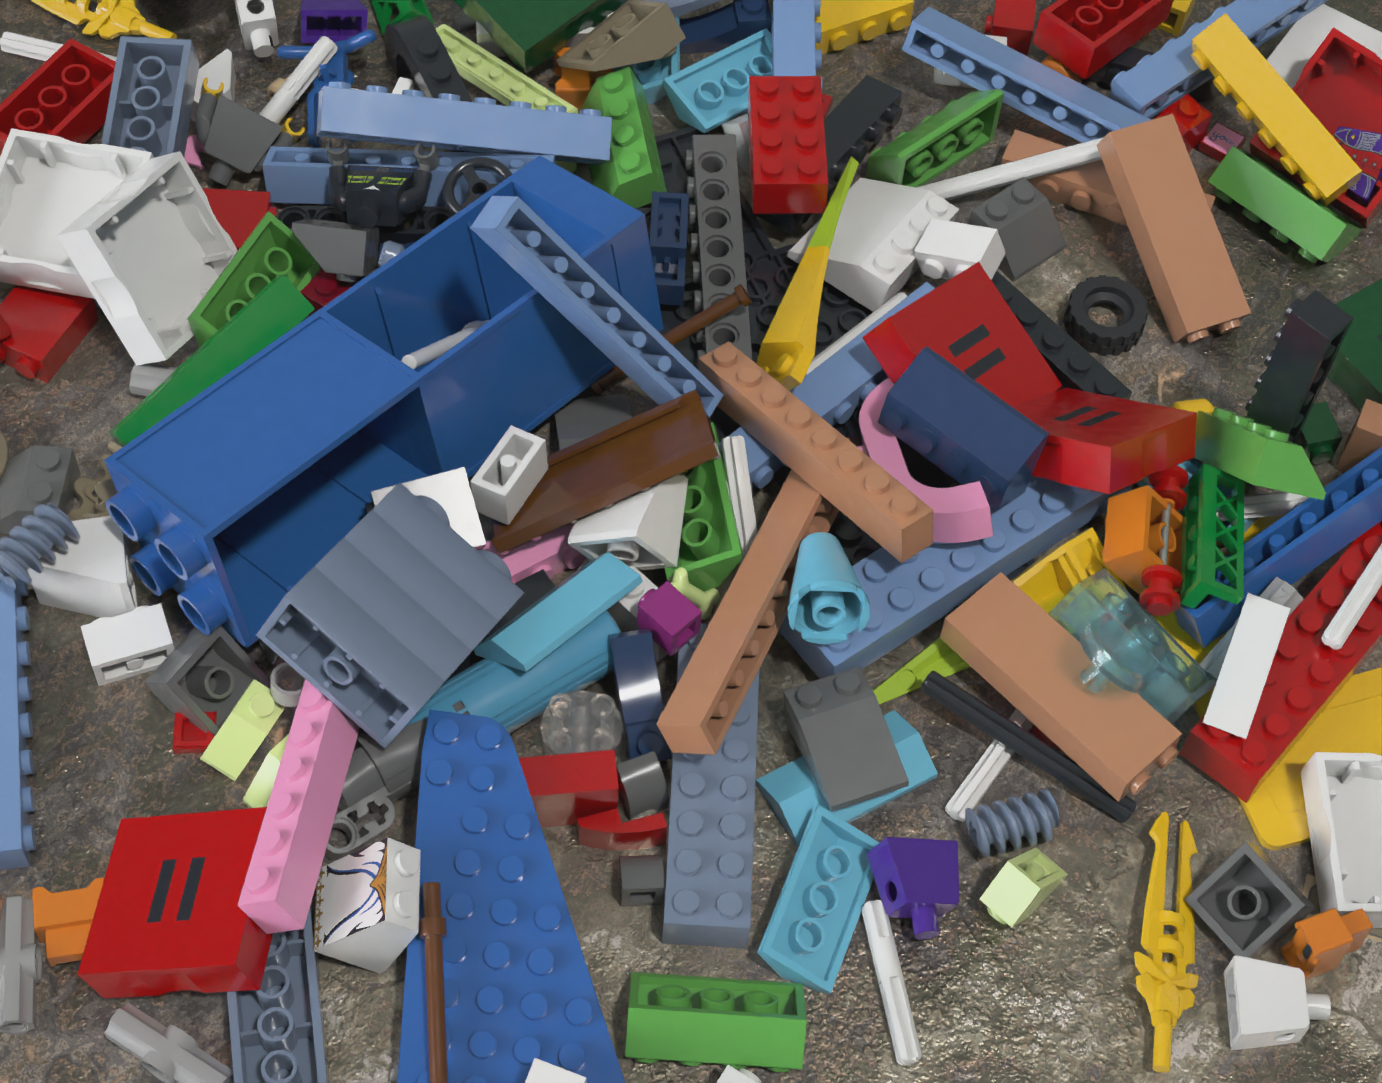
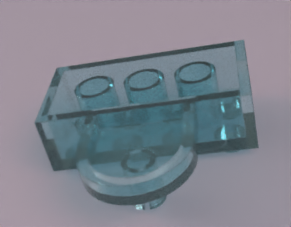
(1130, 647)

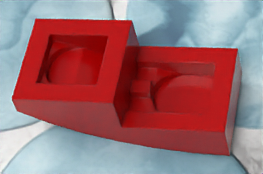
(609, 833)

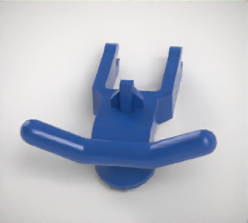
(334, 71)

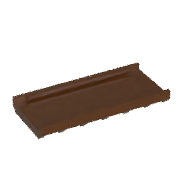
(613, 467)

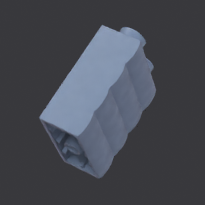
(390, 612)

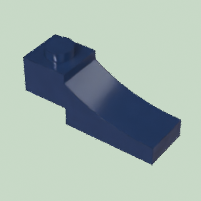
(724, 26)
(669, 244)
(638, 693)

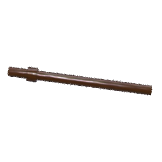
(433, 930)

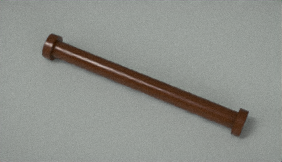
(686, 329)

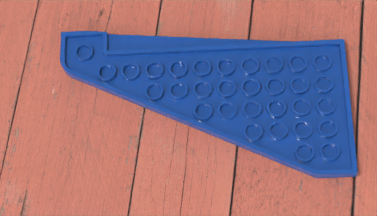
(510, 943)

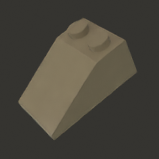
(629, 36)

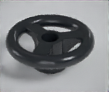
(476, 185)

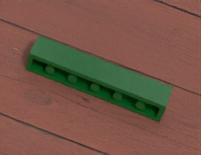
(250, 330)

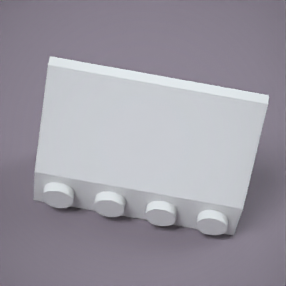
(877, 239)

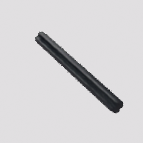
(1025, 744)

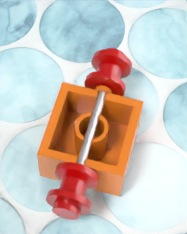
(1146, 539)

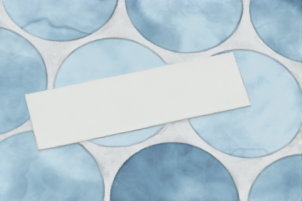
(1246, 666)

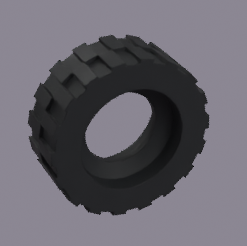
(1110, 292)

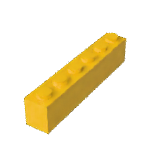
(1275, 110)

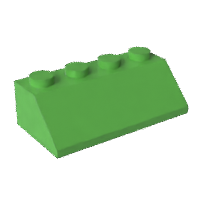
(938, 141)
(634, 157)
(1282, 205)
(265, 254)
(1255, 453)
(709, 532)
(716, 1021)

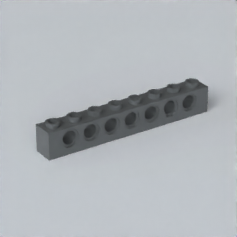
(717, 239)

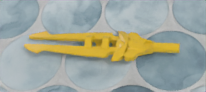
(109, 20)
(1166, 983)

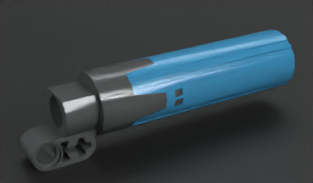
(485, 689)

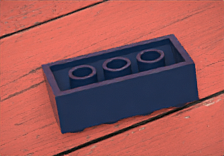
(963, 428)

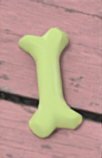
(702, 599)

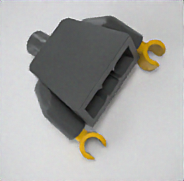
(236, 134)

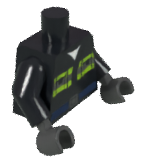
(379, 193)

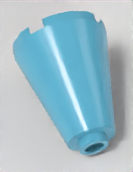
(826, 592)

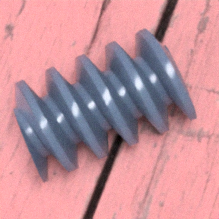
(34, 541)
(1012, 821)

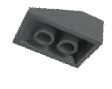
(588, 416)
(844, 738)

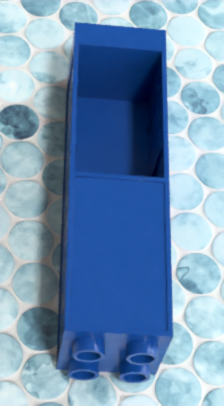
(285, 448)

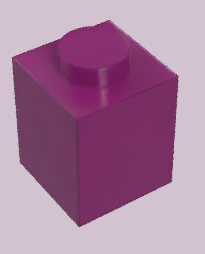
(669, 617)

